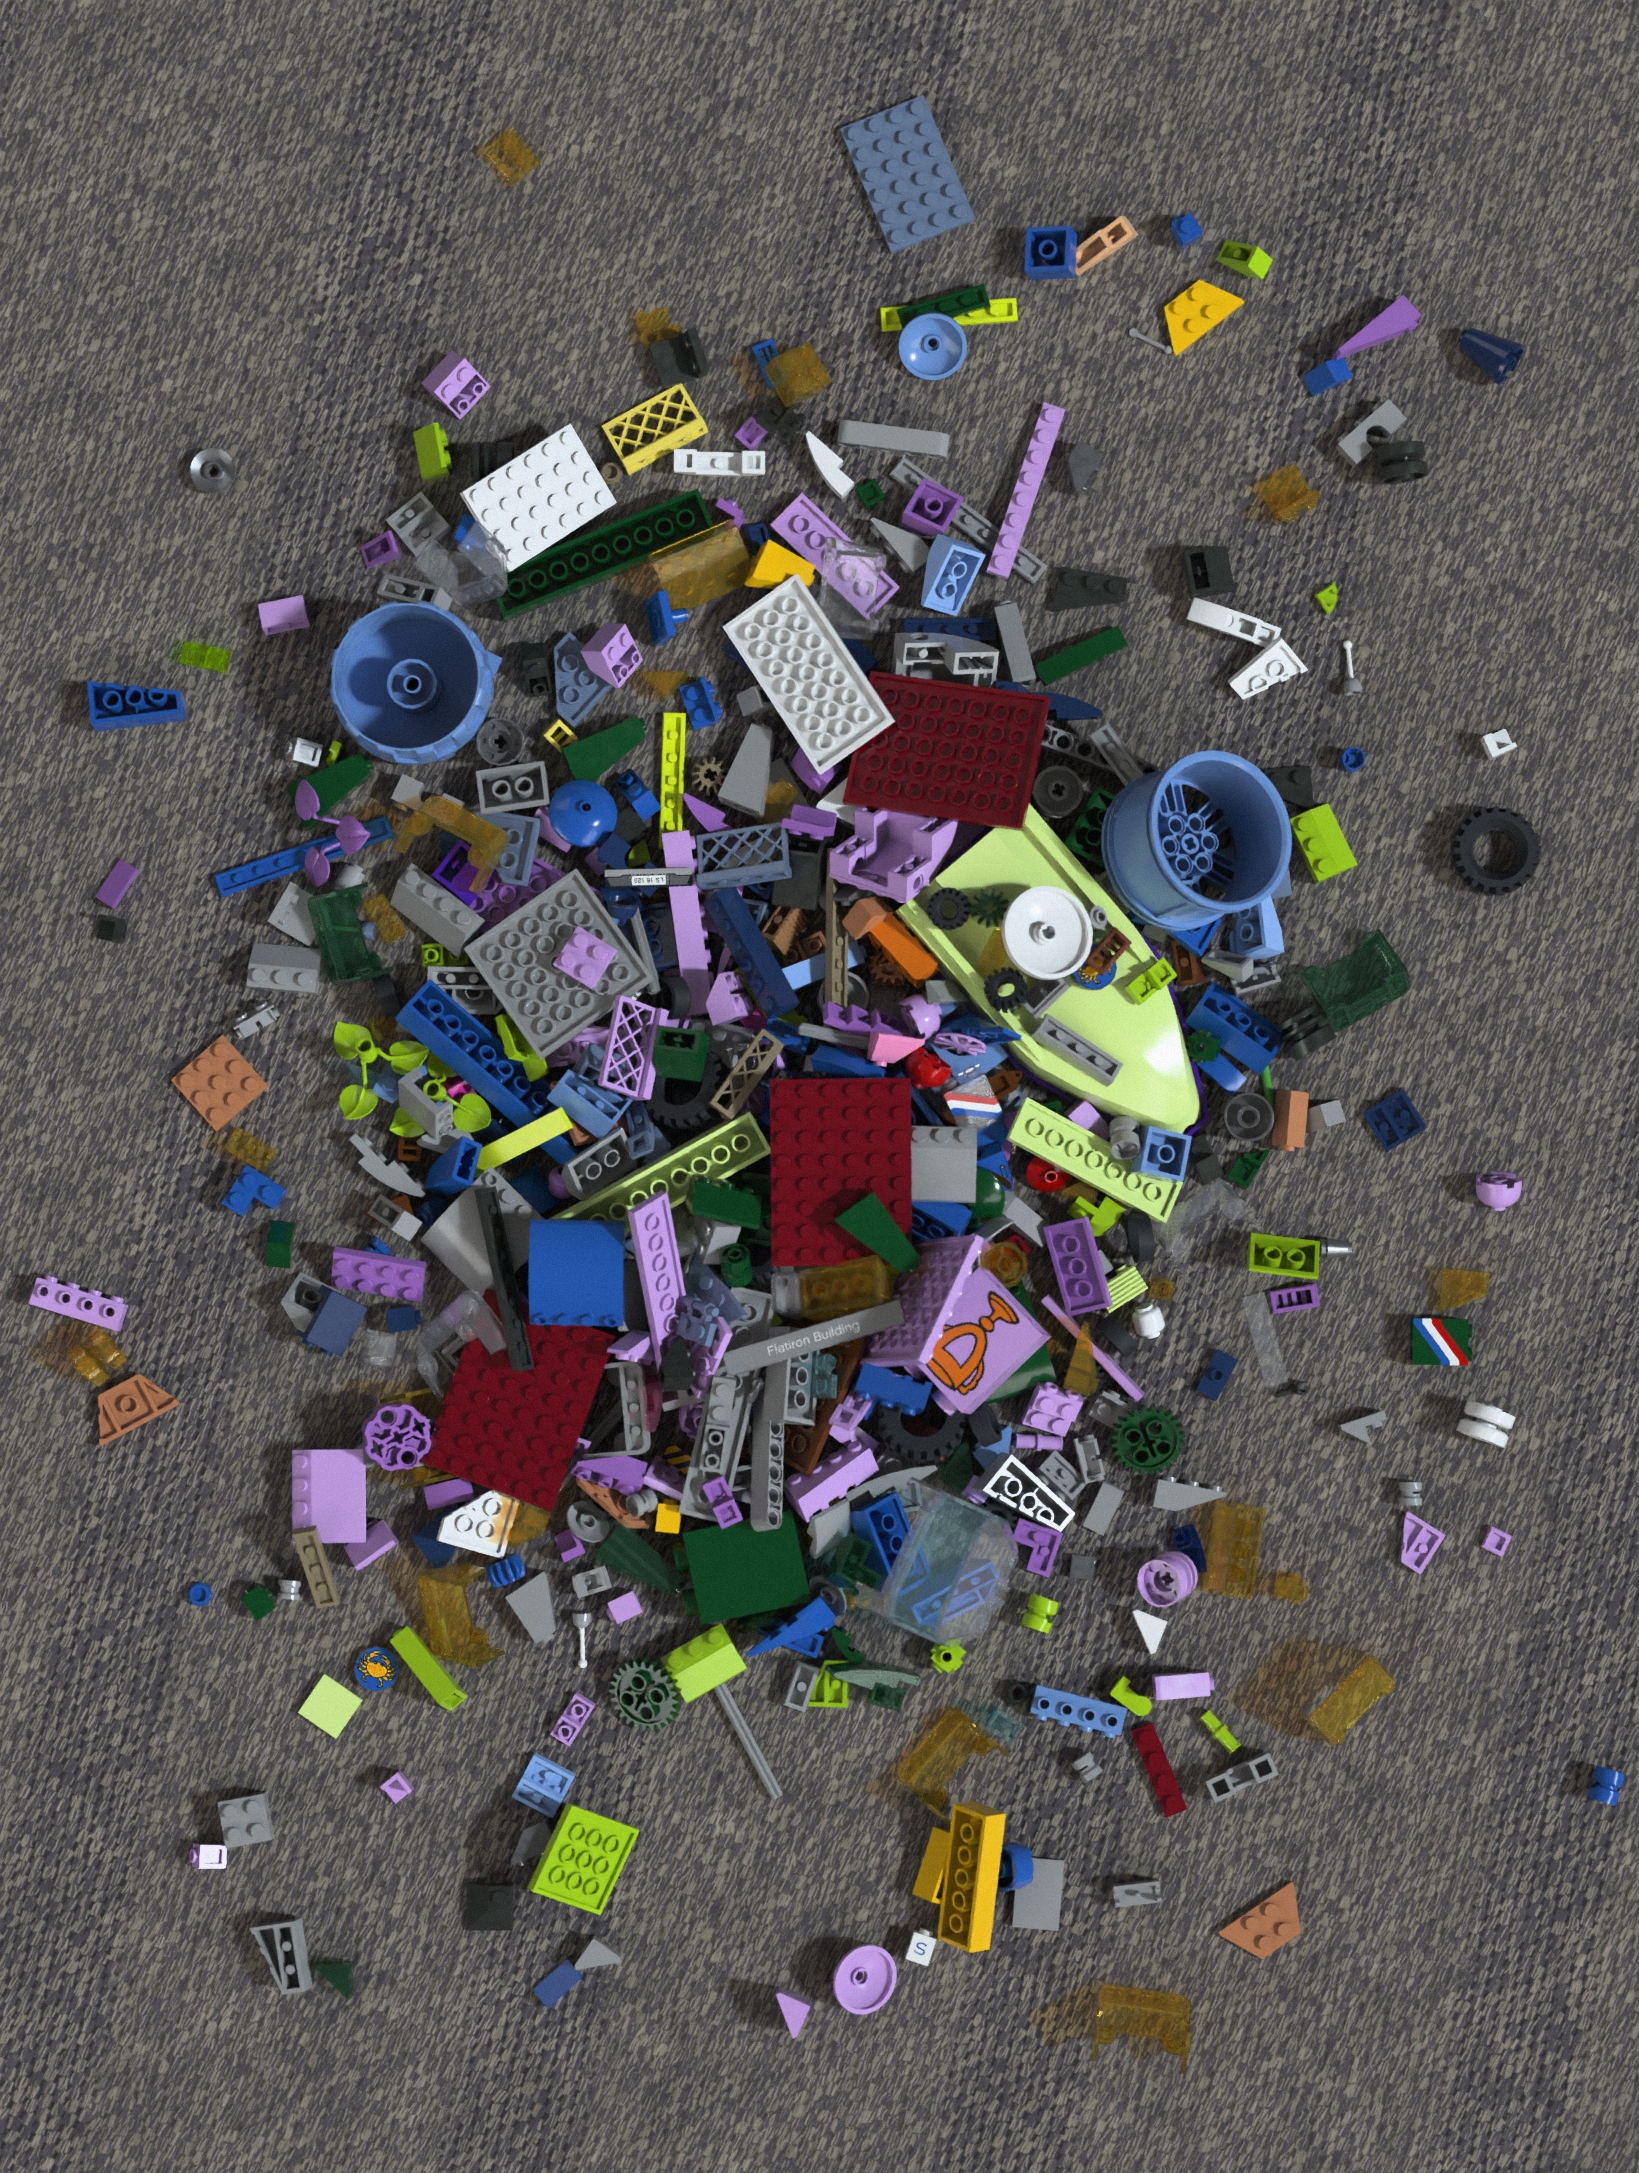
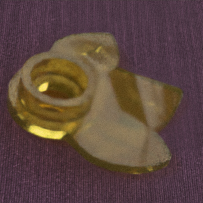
(657, 325)

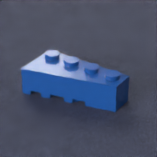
(132, 706)

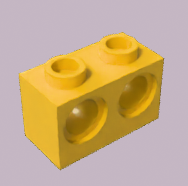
(668, 1517)

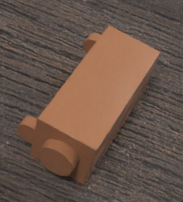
(1290, 1119)

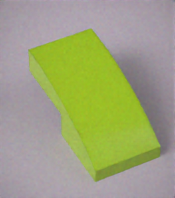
(1150, 981)

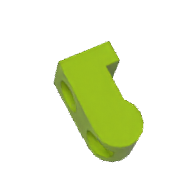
(1136, 1703)

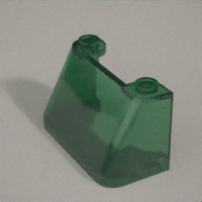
(1358, 982)

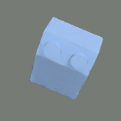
(949, 574)

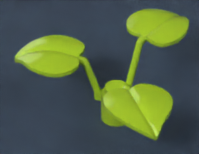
(356, 1040)
(468, 1117)

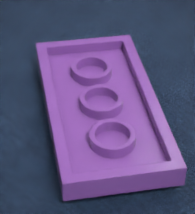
(1077, 1266)
(378, 1274)

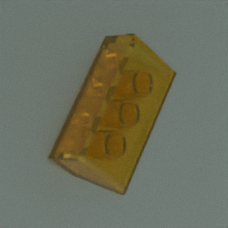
(844, 1288)
(1233, 1550)

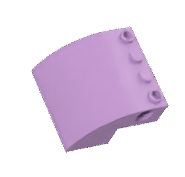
(892, 853)

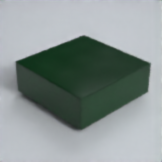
(870, 493)

